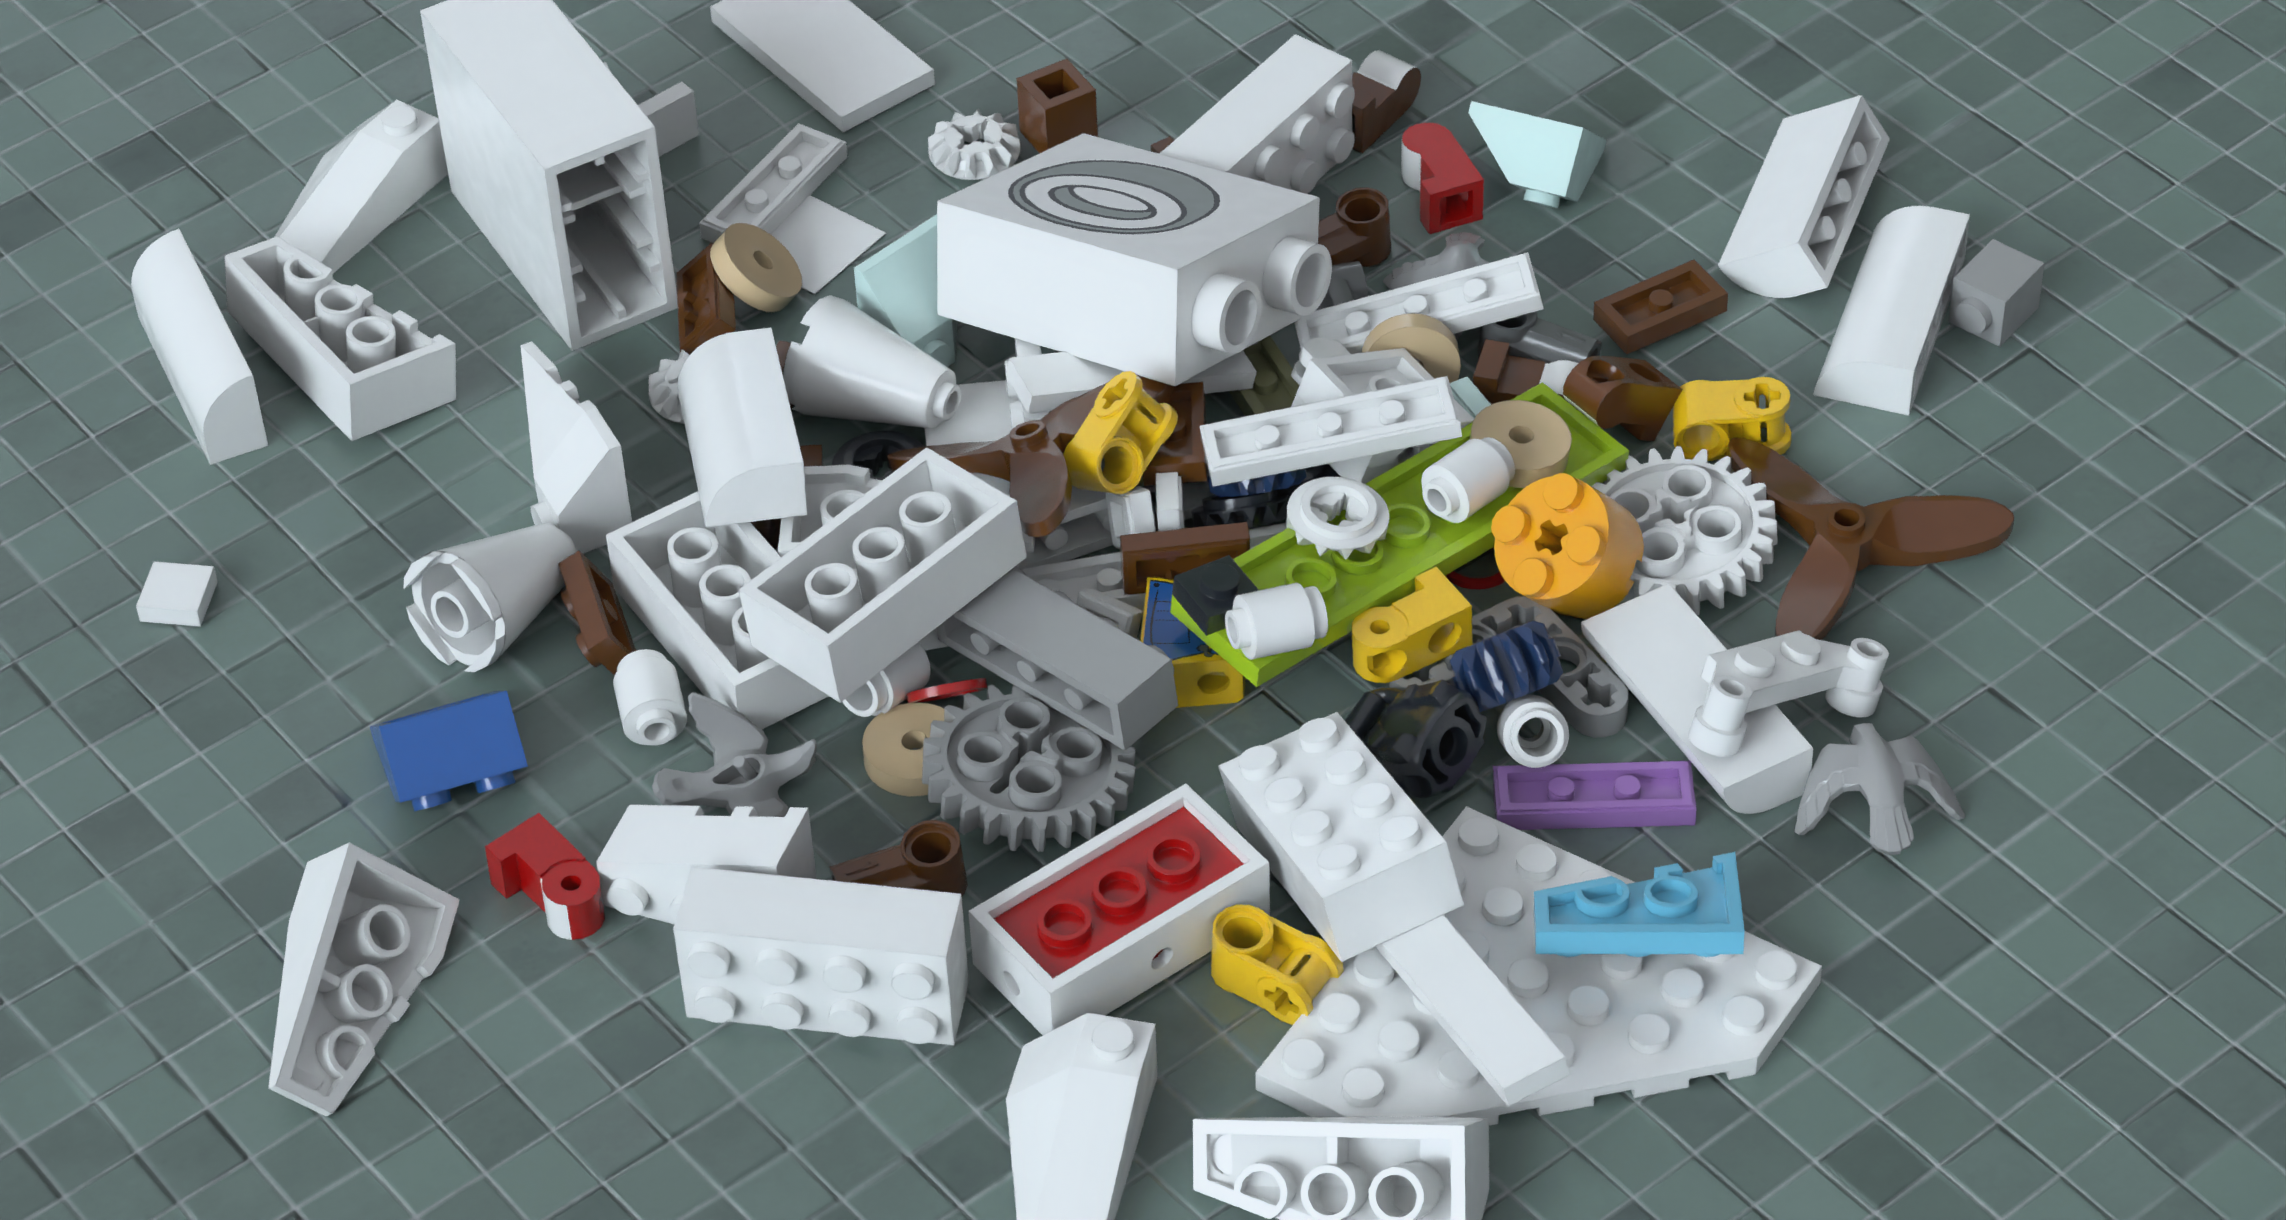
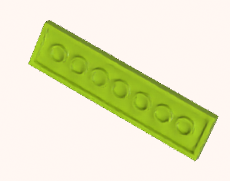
(1412, 544)

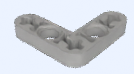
(1570, 691)

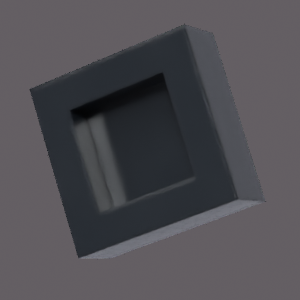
(1210, 592)

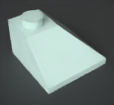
(1539, 153)
(901, 292)

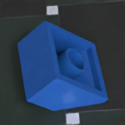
(450, 748)

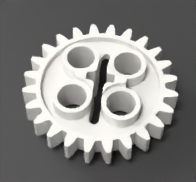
(1697, 525)

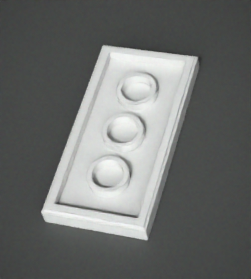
(827, 54)

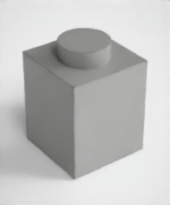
(1996, 292)

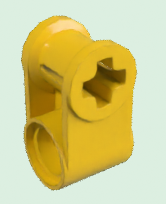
(1717, 411)
(1123, 428)
(1270, 962)

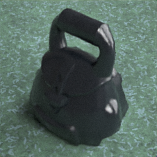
(1424, 735)

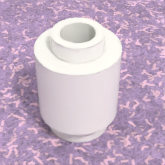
(1467, 479)
(1276, 620)
(892, 684)
(649, 698)
(1546, 745)

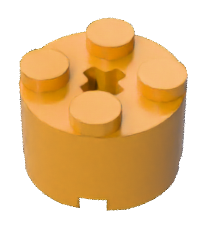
(1567, 546)

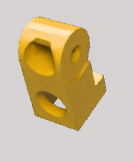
(1412, 630)

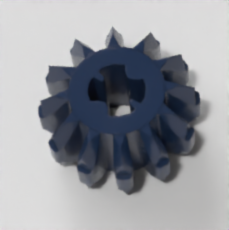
(1507, 665)

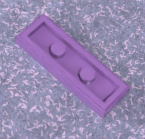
(1595, 795)

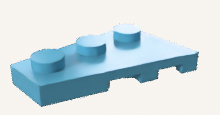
(1662, 915)

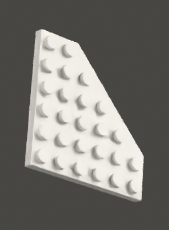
(1611, 1015)

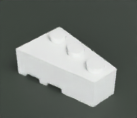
(656, 846)

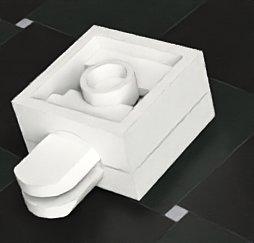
(1331, 372)

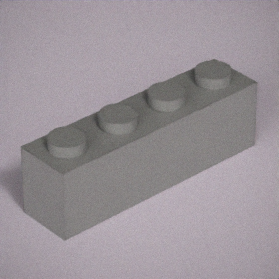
(1065, 657)

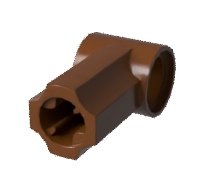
(1358, 228)
(924, 860)

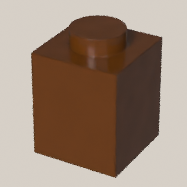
(1056, 105)

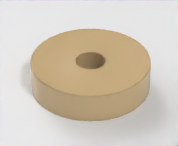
(756, 267)
(1423, 339)
(1532, 435)
(888, 747)

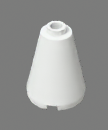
(865, 371)
(485, 592)

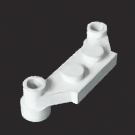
(1779, 672)

